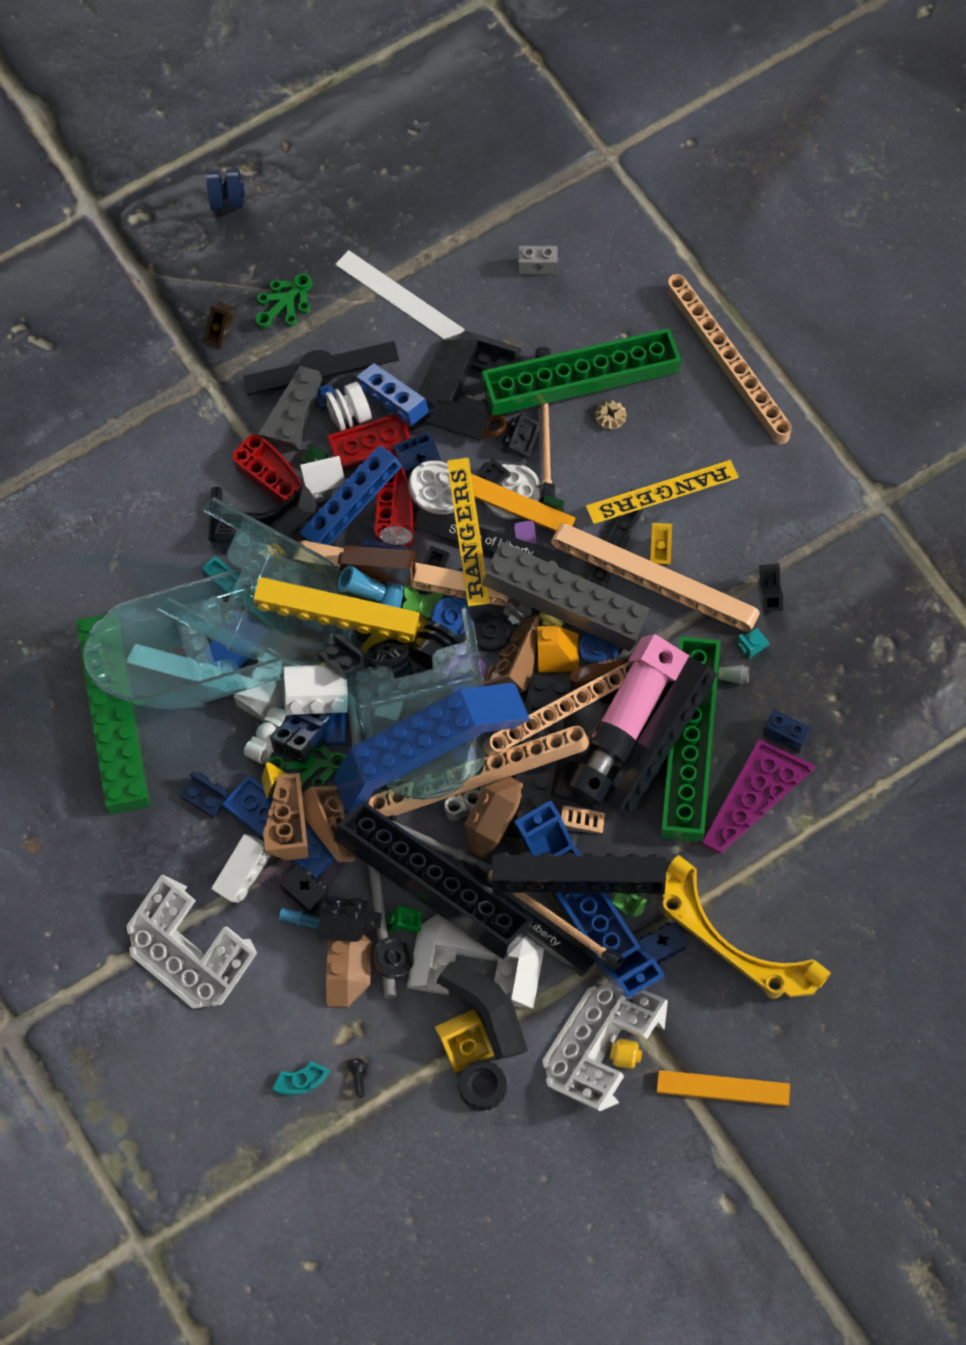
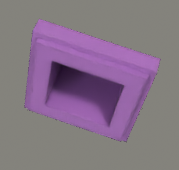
(525, 531)

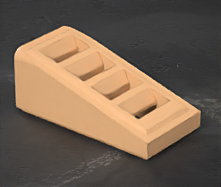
(573, 826)

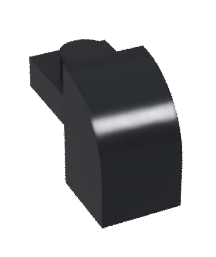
(769, 588)

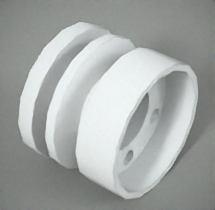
(348, 406)

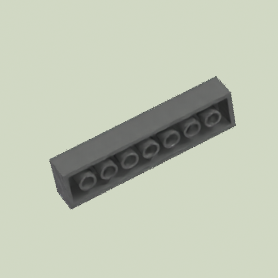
(565, 596)

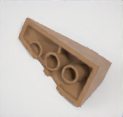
(517, 659)
(323, 813)
(285, 824)

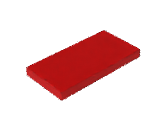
(358, 442)

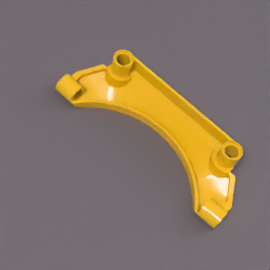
(793, 978)

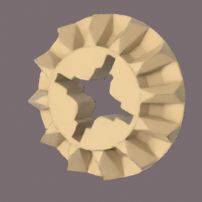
(607, 421)

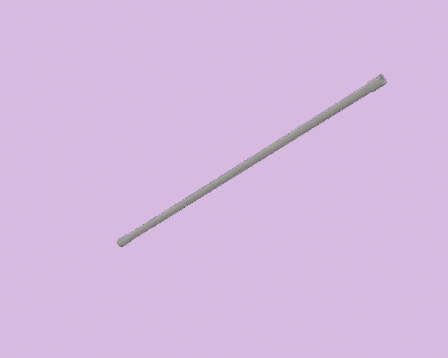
(389, 985)

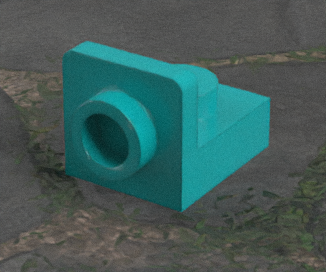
(752, 643)

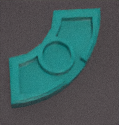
(301, 1081)

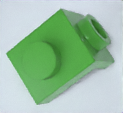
(629, 904)

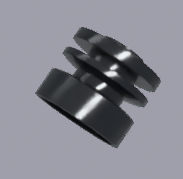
(432, 638)
(393, 654)

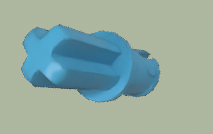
(299, 918)

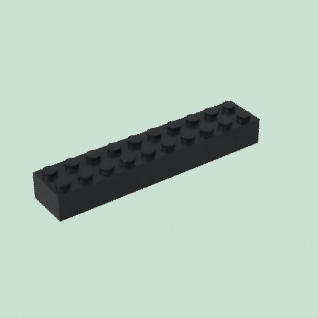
(433, 880)

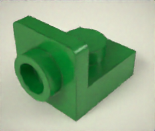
(404, 919)

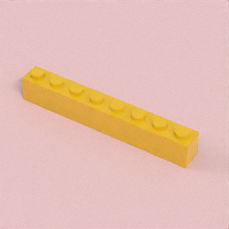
(336, 610)

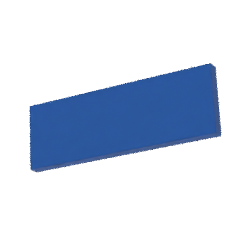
(252, 807)

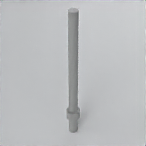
(459, 855)

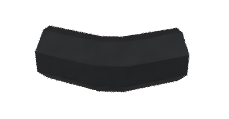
(282, 519)
(491, 1003)

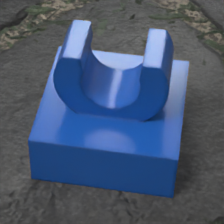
(321, 398)

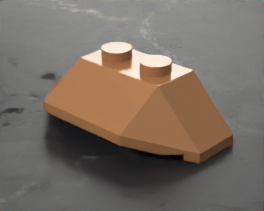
(492, 815)
(347, 971)

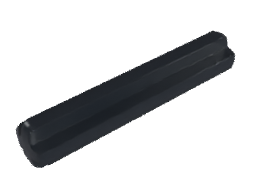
(213, 522)

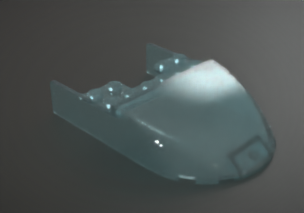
(240, 625)
(162, 662)
(386, 701)

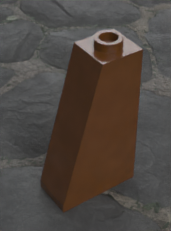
(381, 564)

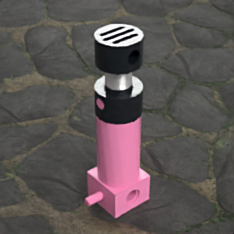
(653, 666)

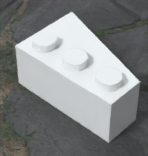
(242, 868)

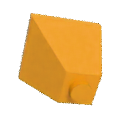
(557, 650)

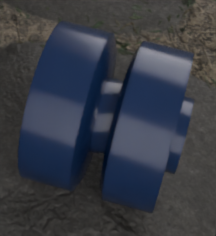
(230, 188)

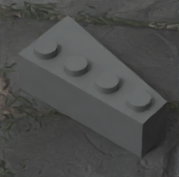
(292, 412)

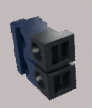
(300, 735)

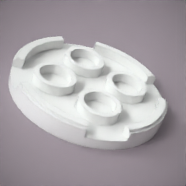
(521, 481)
(431, 487)

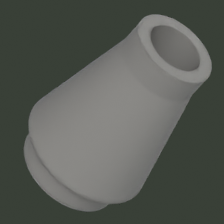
(735, 674)

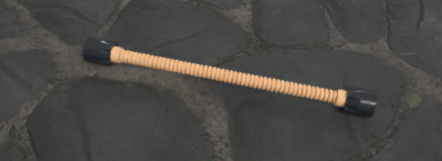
(547, 487)
(608, 956)

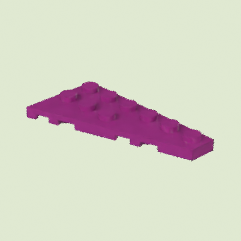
(759, 787)

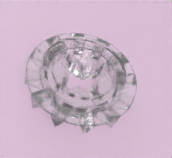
(396, 535)

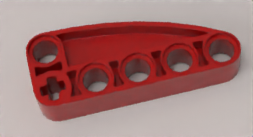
(272, 467)
(398, 507)

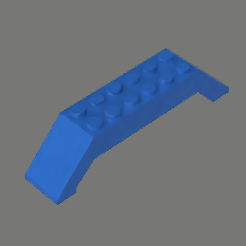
(426, 737)
(590, 913)

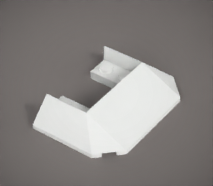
(442, 941)
(174, 960)
(577, 1053)

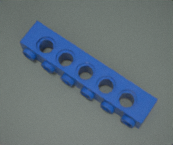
(360, 495)

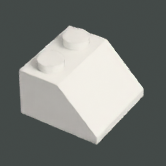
(323, 477)

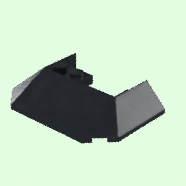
(448, 374)

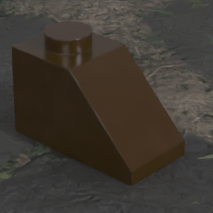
(219, 324)

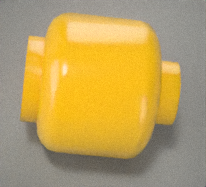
(625, 1053)

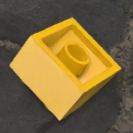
(464, 1040)

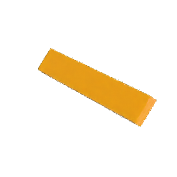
(519, 504)
(723, 1088)

